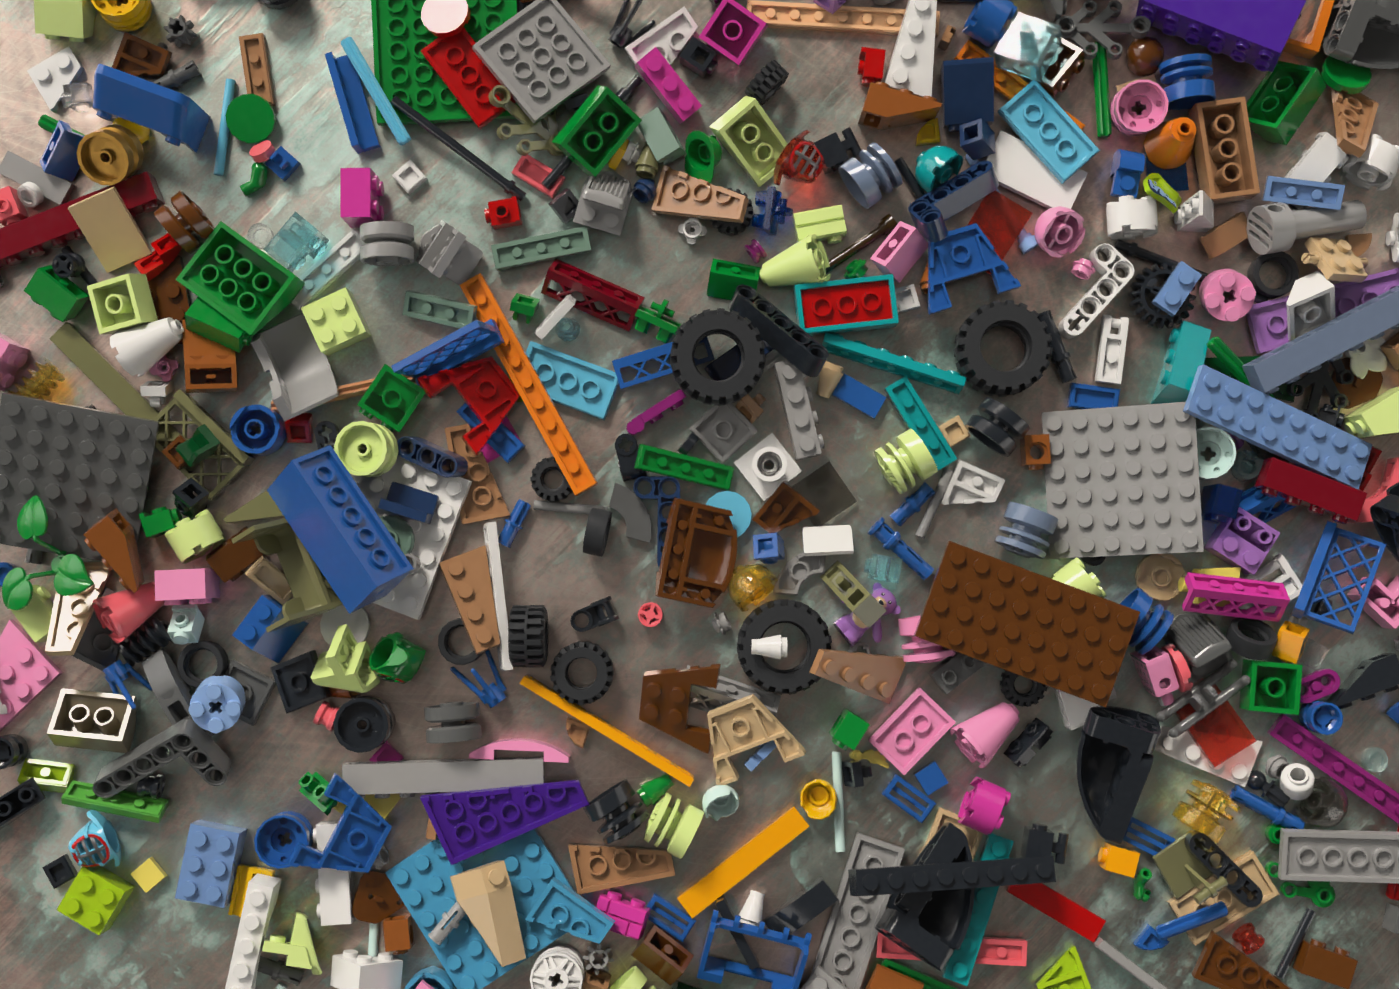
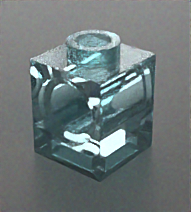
(883, 568)

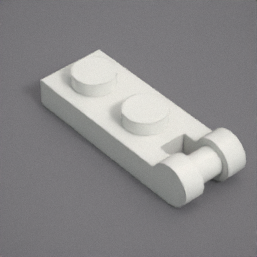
(1111, 350)

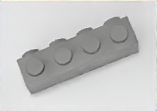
(797, 411)

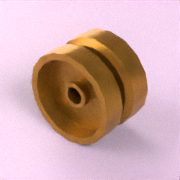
(110, 154)

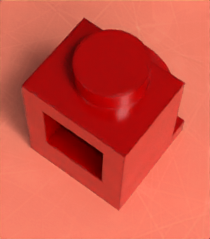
(871, 65)
(509, 219)

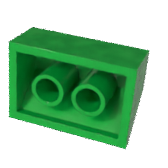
(1284, 101)

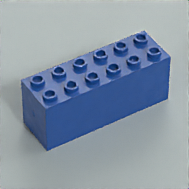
(339, 528)

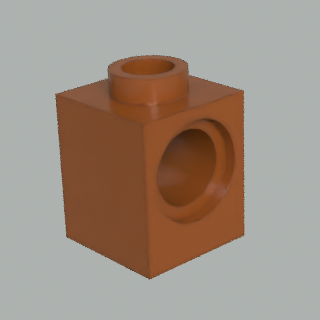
(1042, 443)
(398, 933)

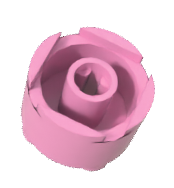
(1229, 308)

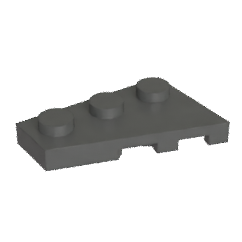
(96, 645)

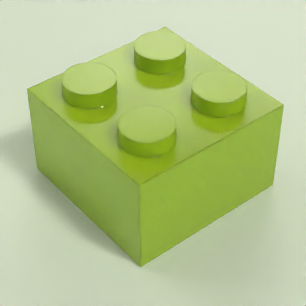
(95, 898)

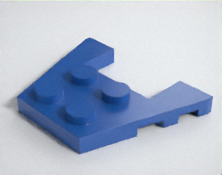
(961, 255)
(355, 838)

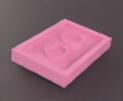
(911, 731)

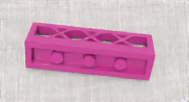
(1238, 592)

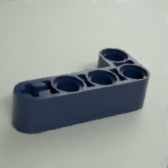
(951, 198)
(663, 500)

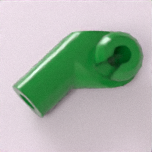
(258, 179)
(1139, 882)

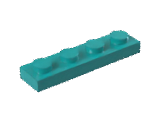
(919, 419)

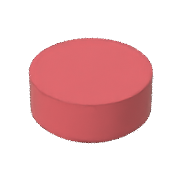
(262, 151)

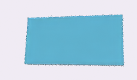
(1048, 131)
(574, 381)

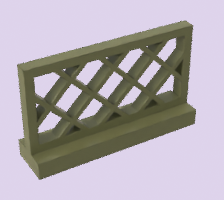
(200, 416)

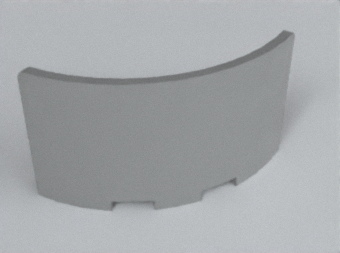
(297, 367)

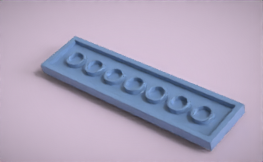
(1277, 427)

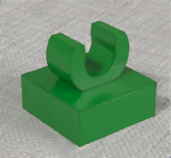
(524, 305)

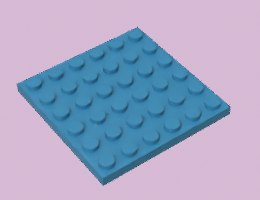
(428, 892)

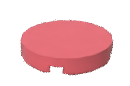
(1180, 668)

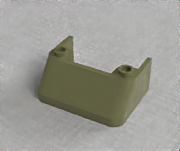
(307, 583)

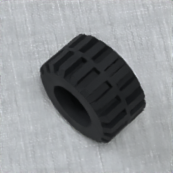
(528, 636)
(566, 688)

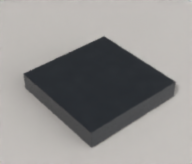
(295, 682)

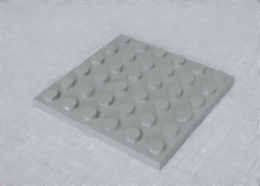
(1123, 481)

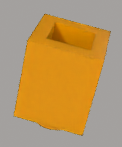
(1290, 642)
(1118, 859)

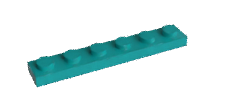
(899, 365)
(962, 960)

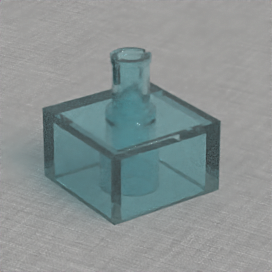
(1027, 46)

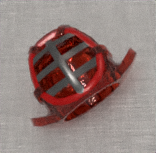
(799, 161)

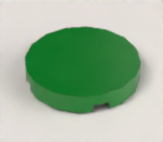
(1345, 76)
(250, 118)

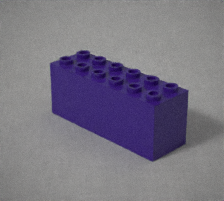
(1239, 28)

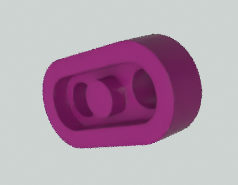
(1315, 689)

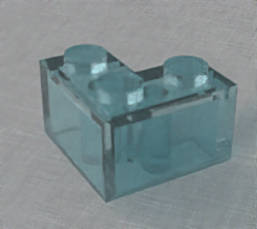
(295, 242)

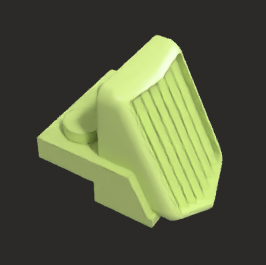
(345, 664)
(299, 949)

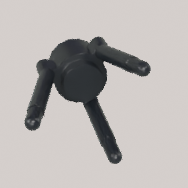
(620, 33)

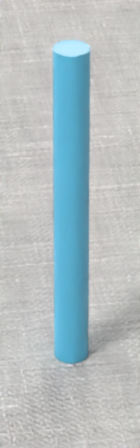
(224, 130)

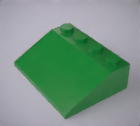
(239, 280)

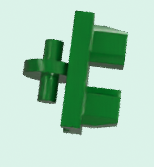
(667, 326)
(313, 788)

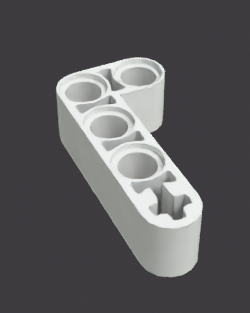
(1093, 296)

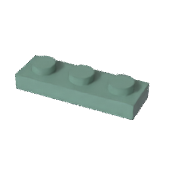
(438, 309)

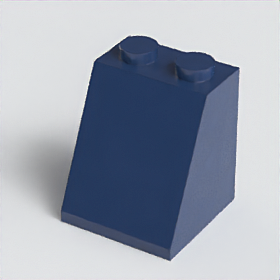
(967, 91)

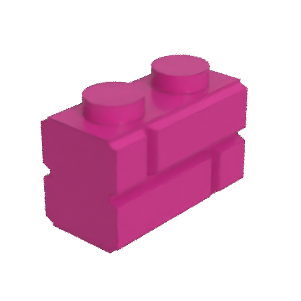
(628, 915)

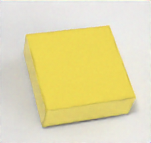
(148, 874)

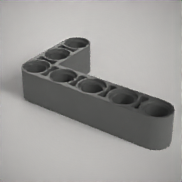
(179, 740)

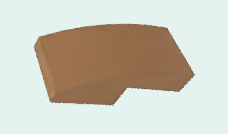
(1225, 236)

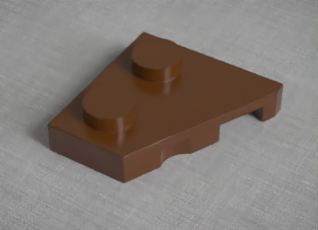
(141, 57)

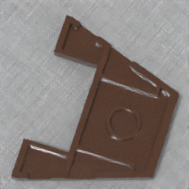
(667, 702)

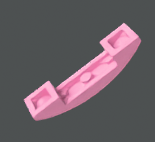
(551, 752)

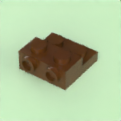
(1066, 61)

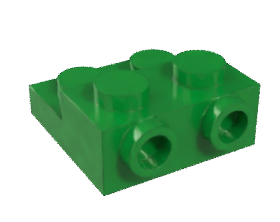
(391, 399)

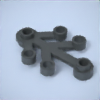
(1098, 28)

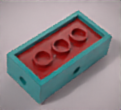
(846, 305)

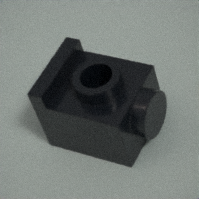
(694, 50)
(187, 502)

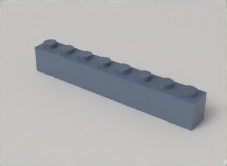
(1324, 343)

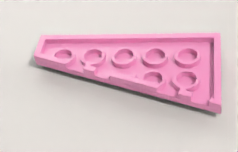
(23, 671)

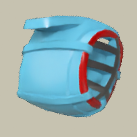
(95, 842)

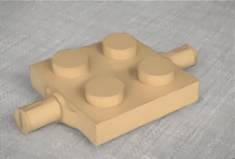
(1335, 259)

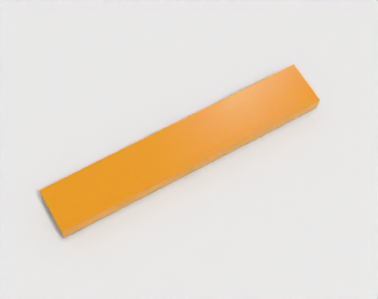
(743, 862)

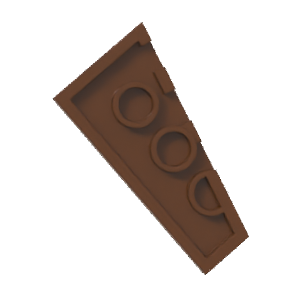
(1230, 968)

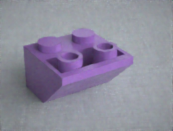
(1242, 542)

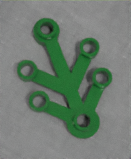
(1316, 886)

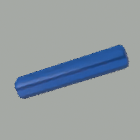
(1191, 920)

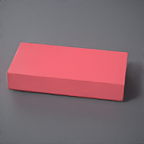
(534, 172)

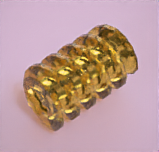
(40, 381)

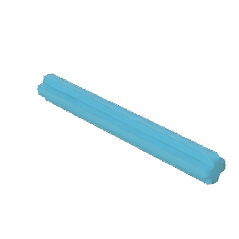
(375, 91)

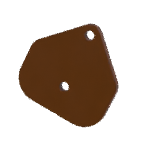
(1360, 389)
(383, 900)

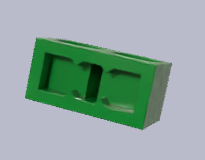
(848, 730)

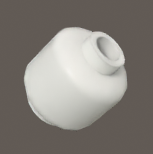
(1297, 781)

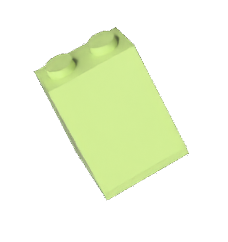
(65, 18)
(1376, 417)

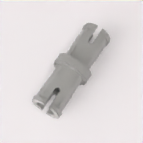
(439, 933)

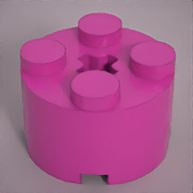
(983, 806)

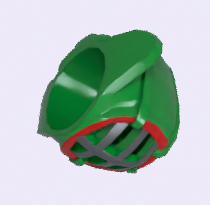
(396, 658)

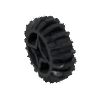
(1153, 313)

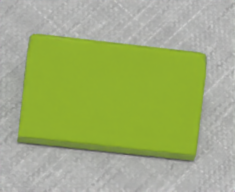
(48, 774)

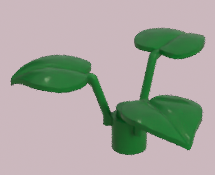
(69, 568)

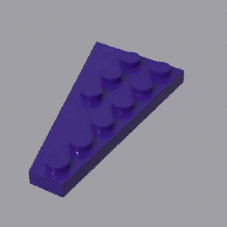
(487, 817)

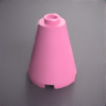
(985, 733)

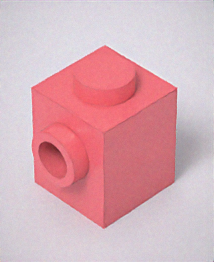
(11, 207)

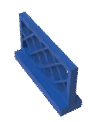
(451, 350)
(1320, 564)

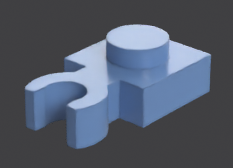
(760, 754)

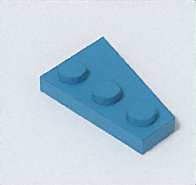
(568, 911)

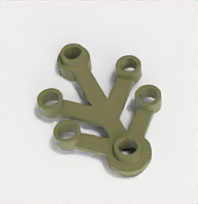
(527, 127)

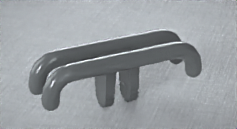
(1203, 698)

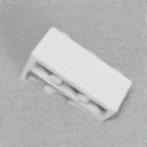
(1318, 161)

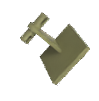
(1184, 871)

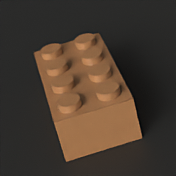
(1224, 150)

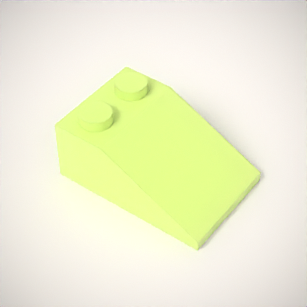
(750, 139)

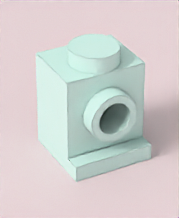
(185, 624)

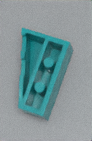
(1181, 362)

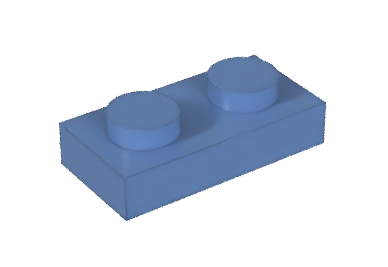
(1176, 288)

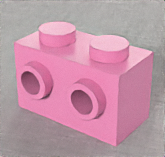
(900, 250)

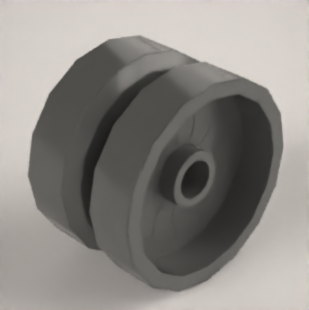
(452, 720)

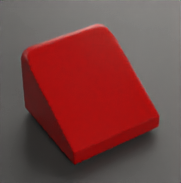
(300, 429)

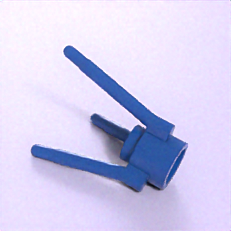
(117, 673)
(492, 693)

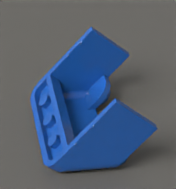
(148, 105)

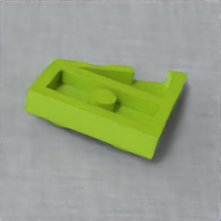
(1065, 973)

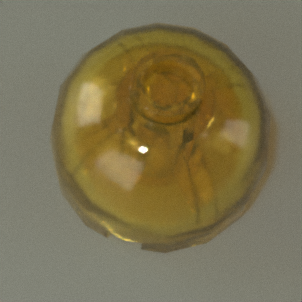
(750, 585)

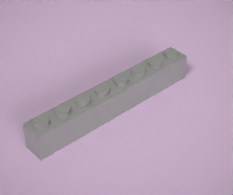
(441, 775)

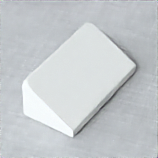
(827, 540)

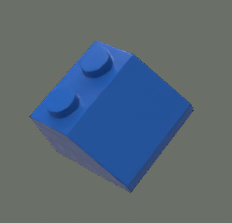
(253, 630)

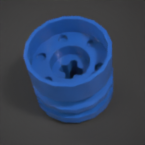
(1188, 80)
(1151, 623)
(270, 842)

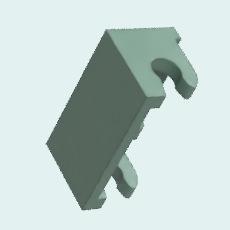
(661, 137)

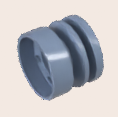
(870, 175)
(1026, 530)

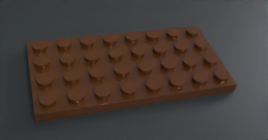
(1027, 623)

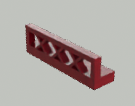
(593, 290)

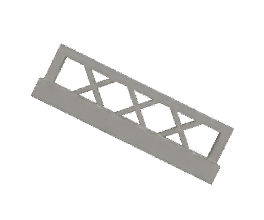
(730, 691)

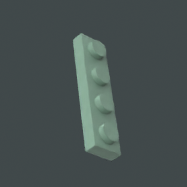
(541, 248)

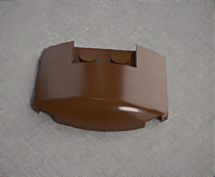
(696, 554)

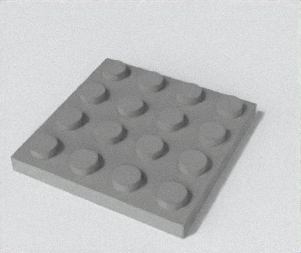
(541, 57)

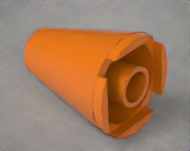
(1170, 143)

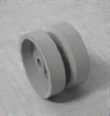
(387, 243)

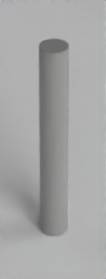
(934, 503)
(565, 507)

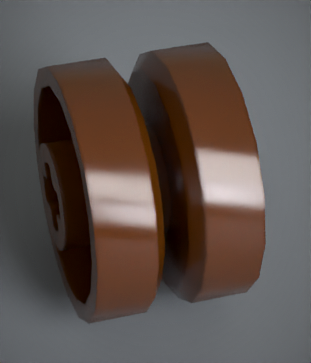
(185, 222)

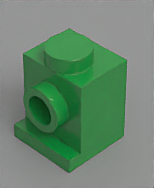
(159, 521)

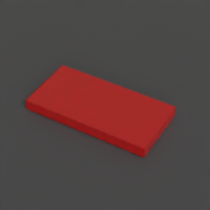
(465, 75)

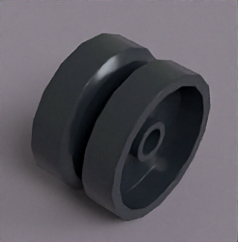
(997, 426)
(363, 738)

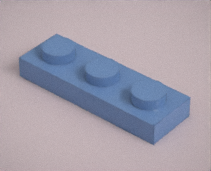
(1303, 192)

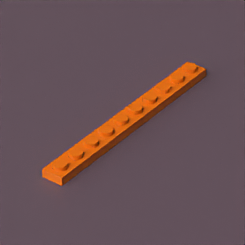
(531, 388)

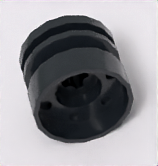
(616, 811)

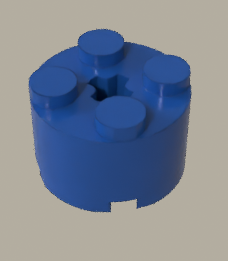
(988, 19)
(246, 437)

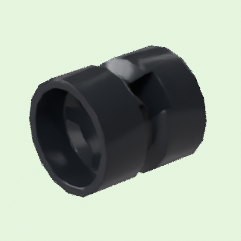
(12, 750)

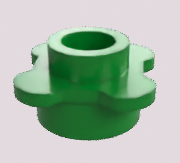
(856, 269)

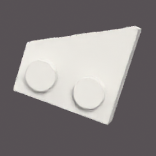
(54, 73)

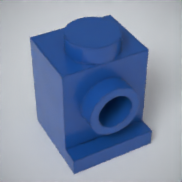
(768, 548)

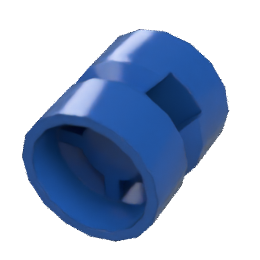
(1320, 717)

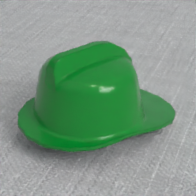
(702, 155)

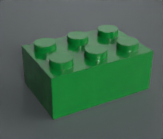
(596, 130)

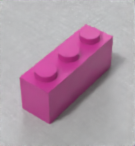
(667, 85)

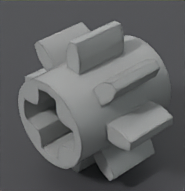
(590, 958)

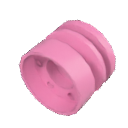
(1145, 95)
(923, 650)

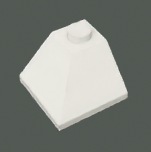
(1309, 304)

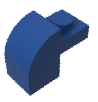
(1126, 172)

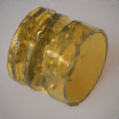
(1206, 810)

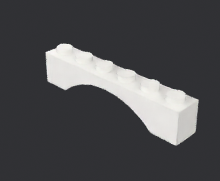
(253, 925)

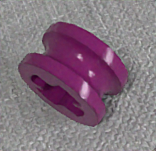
(755, 251)

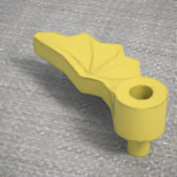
(872, 756)

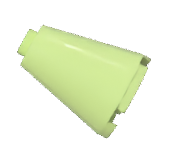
(798, 264)

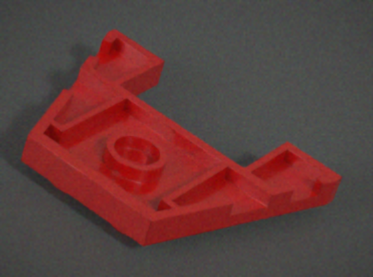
(484, 390)

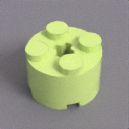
(195, 536)
(1076, 576)

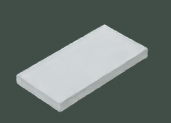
(1026, 174)

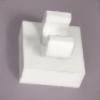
(157, 391)

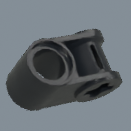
(628, 459)
(596, 614)

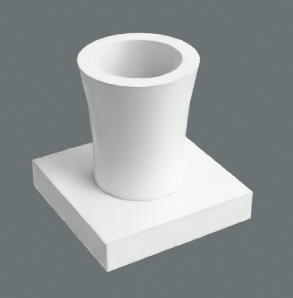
(763, 480)

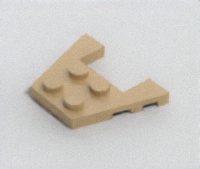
(742, 727)

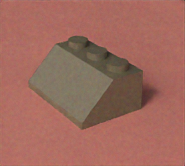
(93, 721)

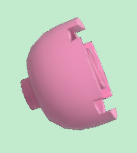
(1059, 231)

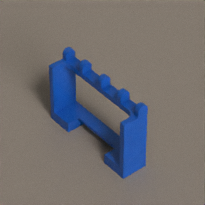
(713, 968)

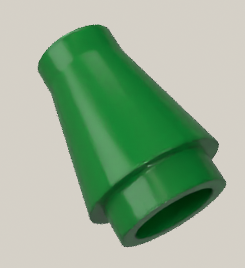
(654, 789)

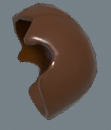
(1145, 56)

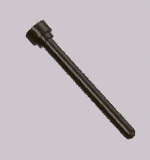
(884, 228)

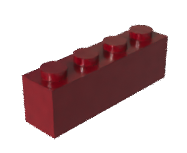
(1311, 490)

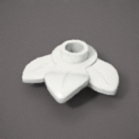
(1367, 358)

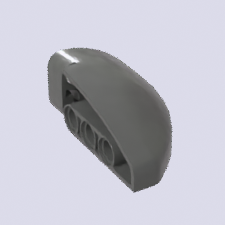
(1364, 33)

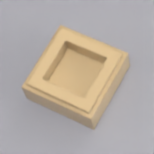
(954, 431)

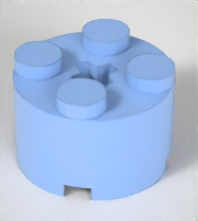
(213, 716)

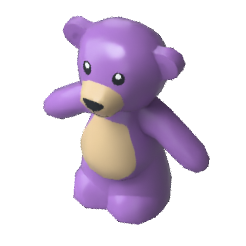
(853, 628)

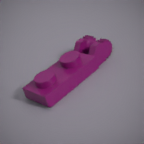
(654, 413)

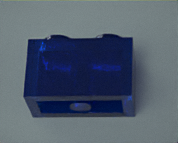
(1220, 503)

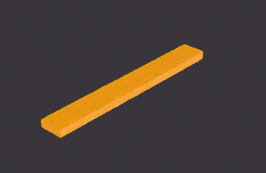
(608, 730)

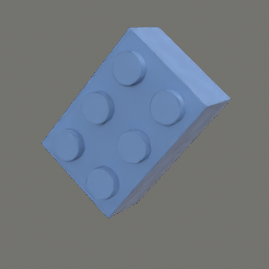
(210, 863)

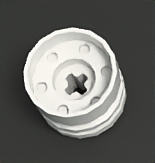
(562, 960)

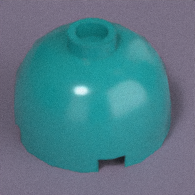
(937, 166)

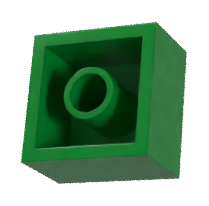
(1273, 687)

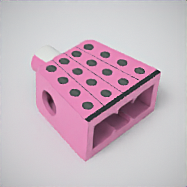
(1156, 674)

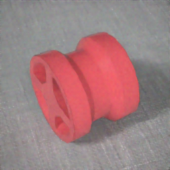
(648, 612)
(326, 715)

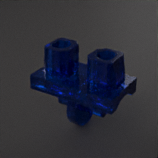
(774, 212)

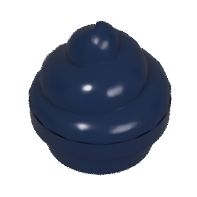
(644, 190)

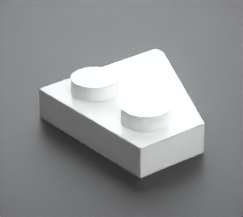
(972, 485)

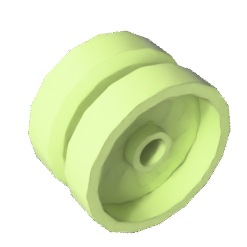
(366, 448)

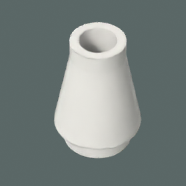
(771, 647)
(752, 909)

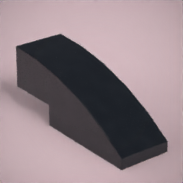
(802, 907)

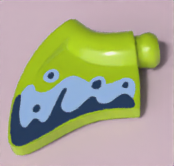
(1160, 190)

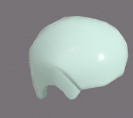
(720, 802)

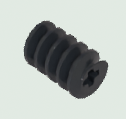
(145, 641)

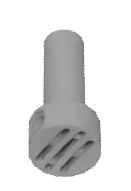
(1276, 226)

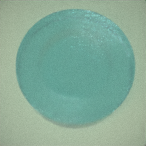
(1374, 759)

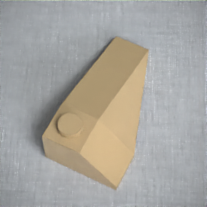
(490, 905)

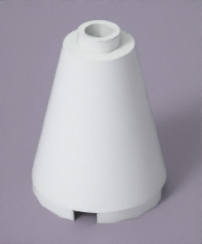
(146, 344)

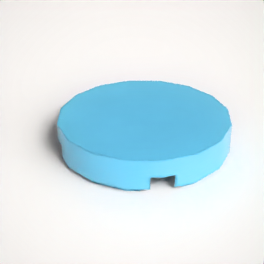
(737, 505)

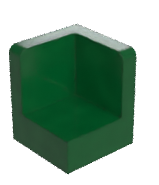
(199, 447)

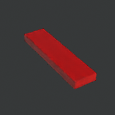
(1059, 908)

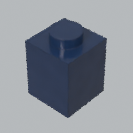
(977, 139)

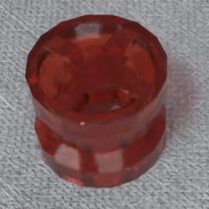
(1248, 938)

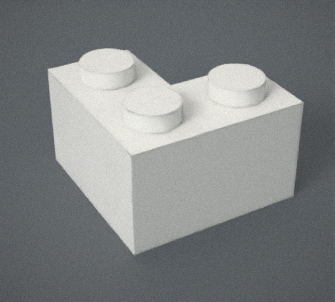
(366, 972)

